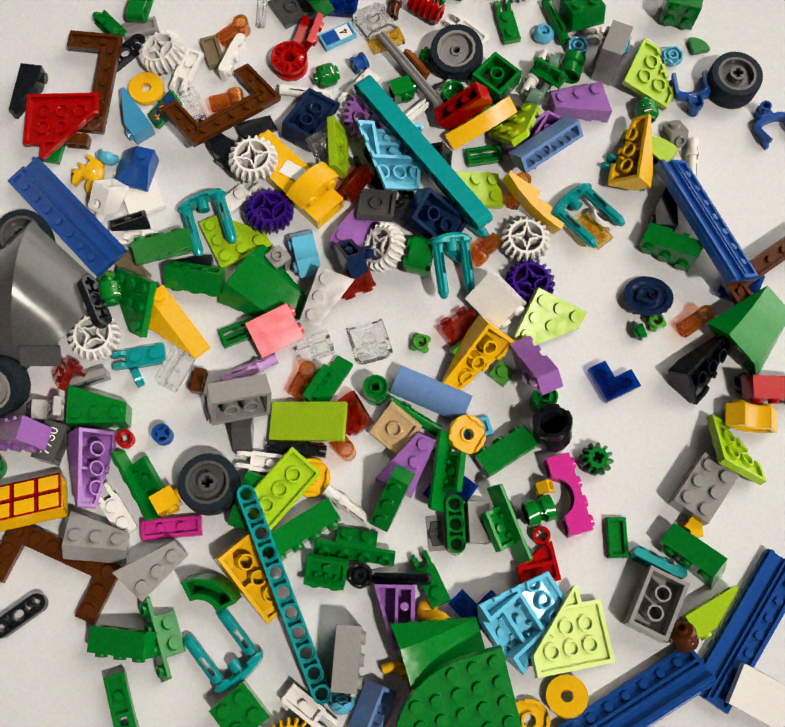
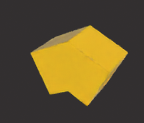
(544, 487)
(693, 527)

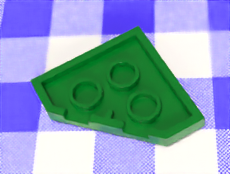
(137, 300)

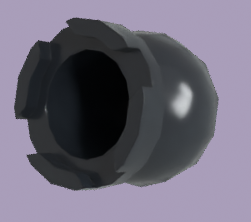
(552, 428)

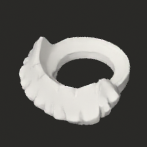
(595, 213)

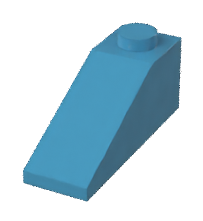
(134, 119)

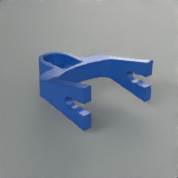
(694, 100)
(765, 116)

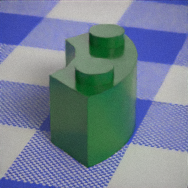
(212, 589)

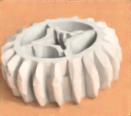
(162, 52)
(241, 159)
(538, 237)
(387, 245)
(88, 350)

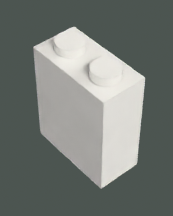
(496, 300)

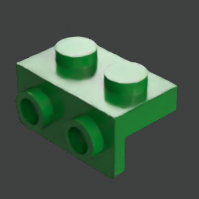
(326, 572)

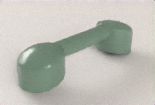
(537, 96)

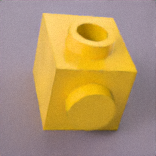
(166, 501)

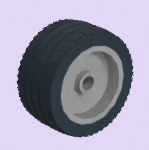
(456, 52)
(14, 385)

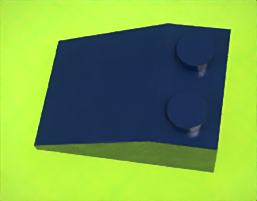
(308, 117)
(432, 215)

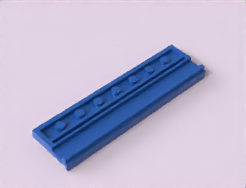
(67, 216)
(706, 221)
(746, 627)
(650, 694)

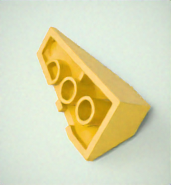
(635, 160)
(174, 325)
(476, 352)
(245, 571)

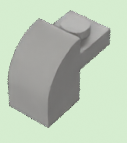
(45, 409)

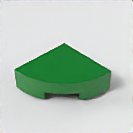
(697, 46)

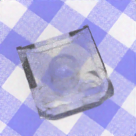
(372, 21)
(369, 342)

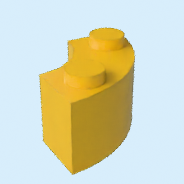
(312, 185)
(751, 417)

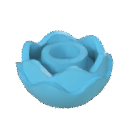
(543, 38)
(578, 43)
(672, 51)
(107, 157)
(341, 703)

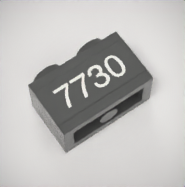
(56, 444)

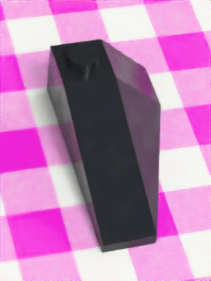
(694, 370)

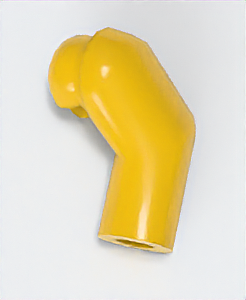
(395, 666)

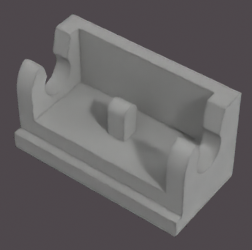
(474, 526)

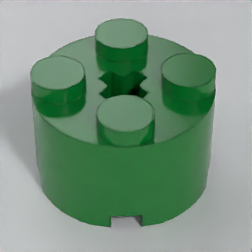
(419, 256)

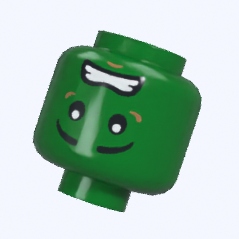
(326, 75)
(646, 106)
(111, 291)

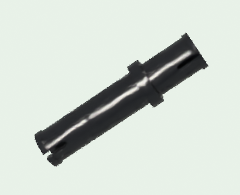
(304, 449)

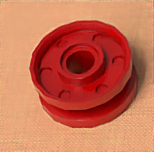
(292, 52)

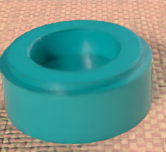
(137, 377)

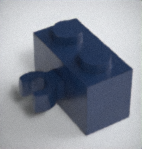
(353, 258)

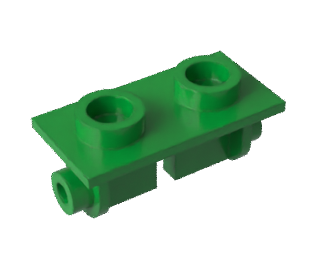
(108, 23)
(548, 72)

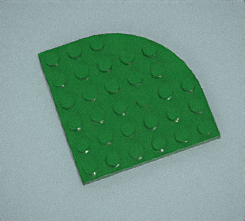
(463, 693)

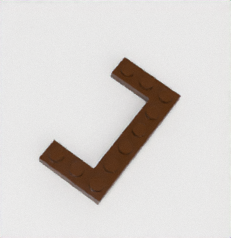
(110, 48)
(196, 133)
(762, 264)
(51, 546)

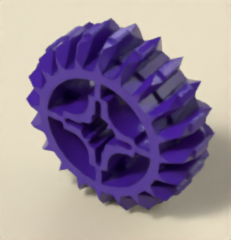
(268, 211)
(543, 277)

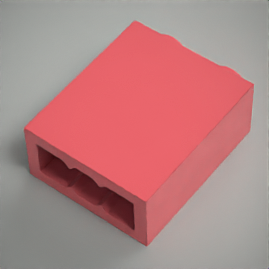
(274, 329)

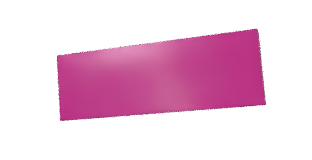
(171, 527)

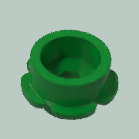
(424, 55)
(639, 331)

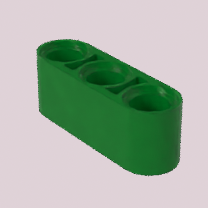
(138, 10)
(457, 515)
(236, 516)

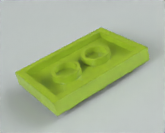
(337, 147)
(485, 187)

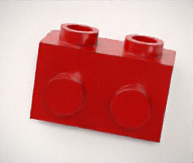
(308, 30)

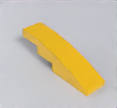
(480, 123)
(528, 198)

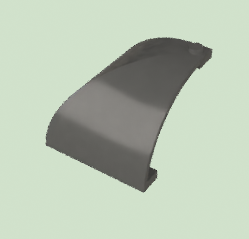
(37, 292)

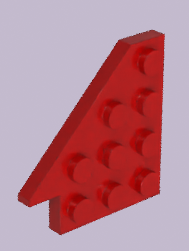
(56, 118)

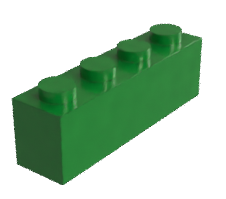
(304, 528)

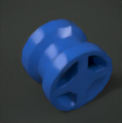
(359, 62)
(159, 431)

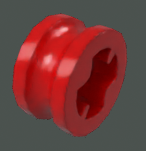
(131, 441)
(544, 530)

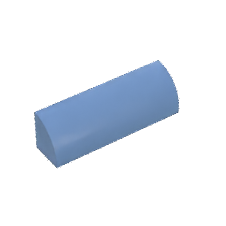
(546, 143)
(430, 393)
(372, 705)

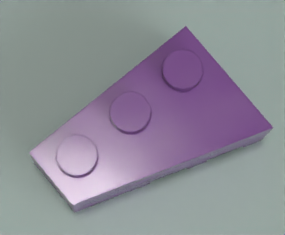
(581, 102)
(534, 368)
(412, 458)
(396, 605)

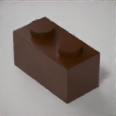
(79, 141)
(198, 381)

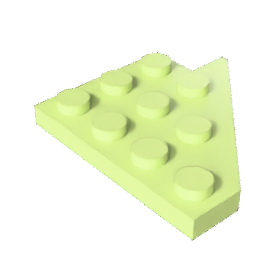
(574, 638)

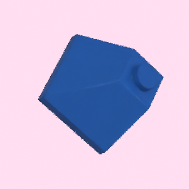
(137, 168)

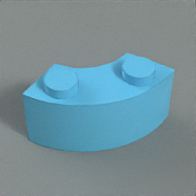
(305, 253)

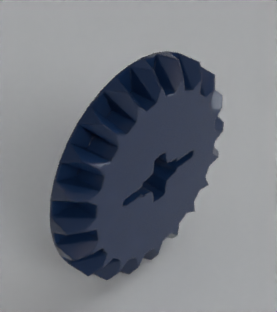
(652, 287)

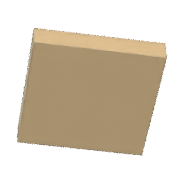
(395, 428)

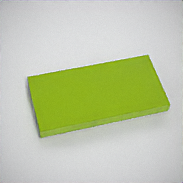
(308, 421)
(283, 487)

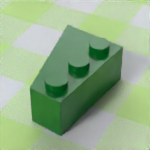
(670, 246)

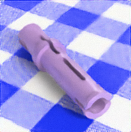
(256, 366)

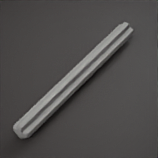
(409, 68)

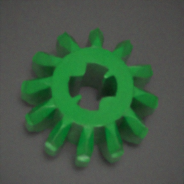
(591, 452)

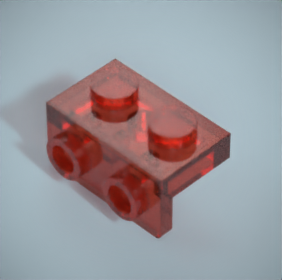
(355, 183)
(364, 283)
(456, 326)
(63, 374)
(357, 415)

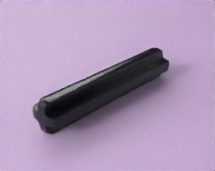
(402, 578)

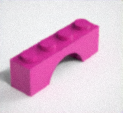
(561, 470)

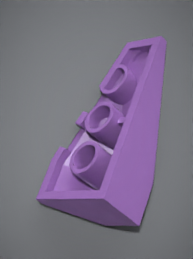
(352, 229)
(89, 463)

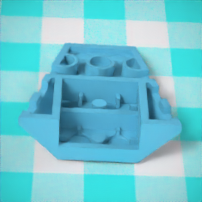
(393, 163)
(521, 617)

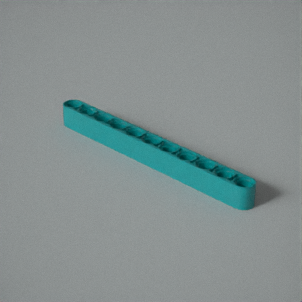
(423, 153)
(283, 603)

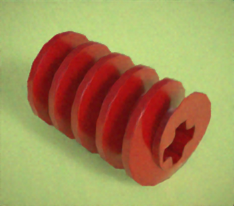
(427, 9)

